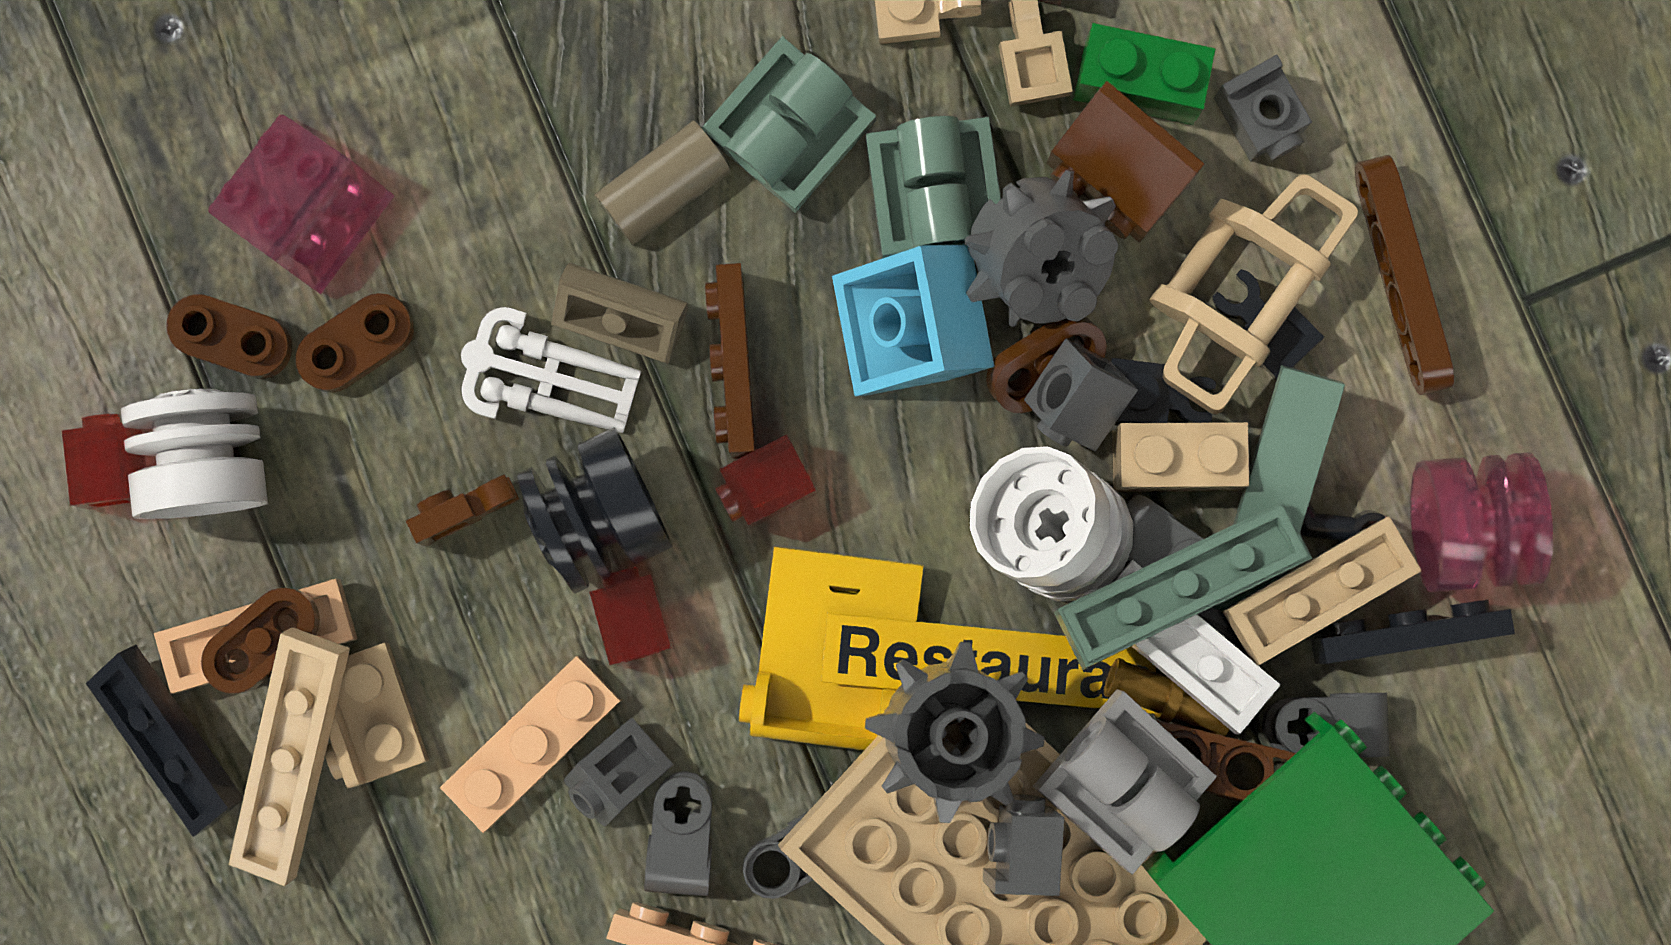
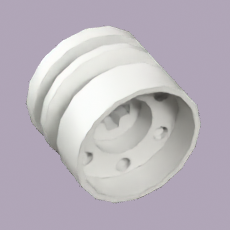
(194, 454)
(1021, 519)

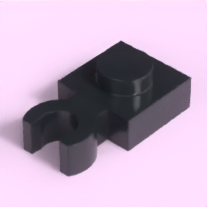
(1292, 340)
(1156, 397)

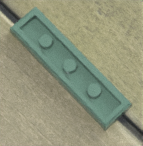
(1289, 450)
(1182, 585)

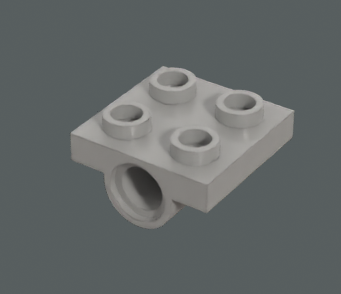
(1126, 783)

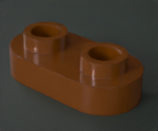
(227, 336)
(354, 344)
(1033, 356)
(258, 635)

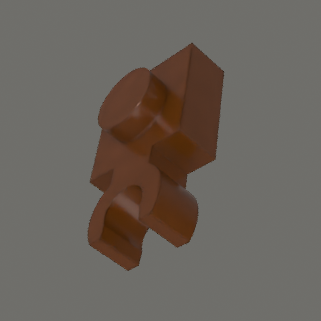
(446, 514)

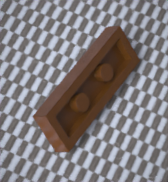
(731, 360)

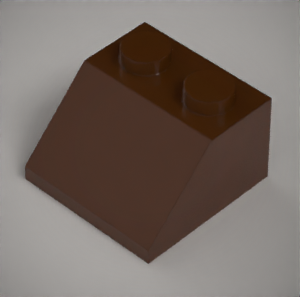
(1127, 158)

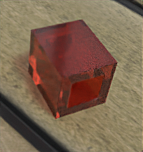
(99, 463)
(765, 483)
(631, 617)

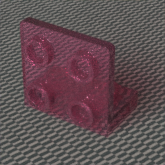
(301, 202)

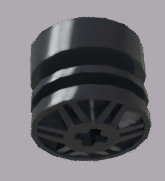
(593, 511)

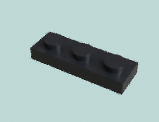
(1411, 632)
(164, 740)

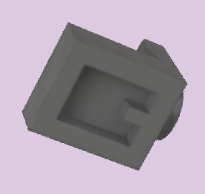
(616, 773)

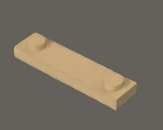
(288, 755)

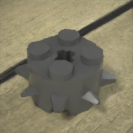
(1042, 250)
(992, 732)

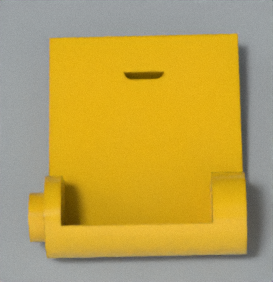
(788, 691)

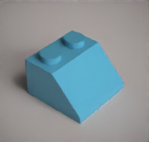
(912, 319)

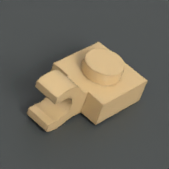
(918, 18)
(1034, 61)

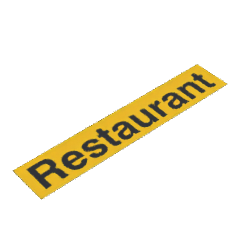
(868, 648)

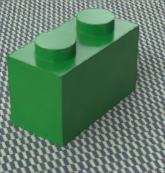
(1153, 72)

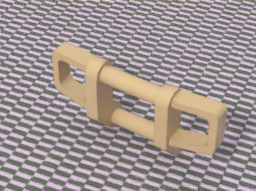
(1249, 345)

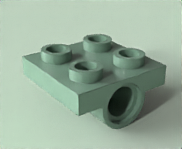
(789, 123)
(931, 180)

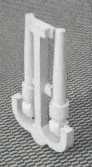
(480, 357)

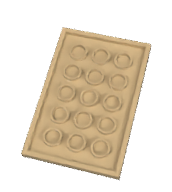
(925, 878)

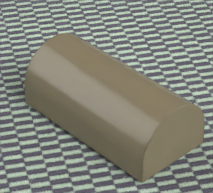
(663, 182)
(619, 313)

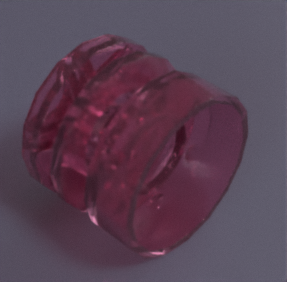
(1482, 521)

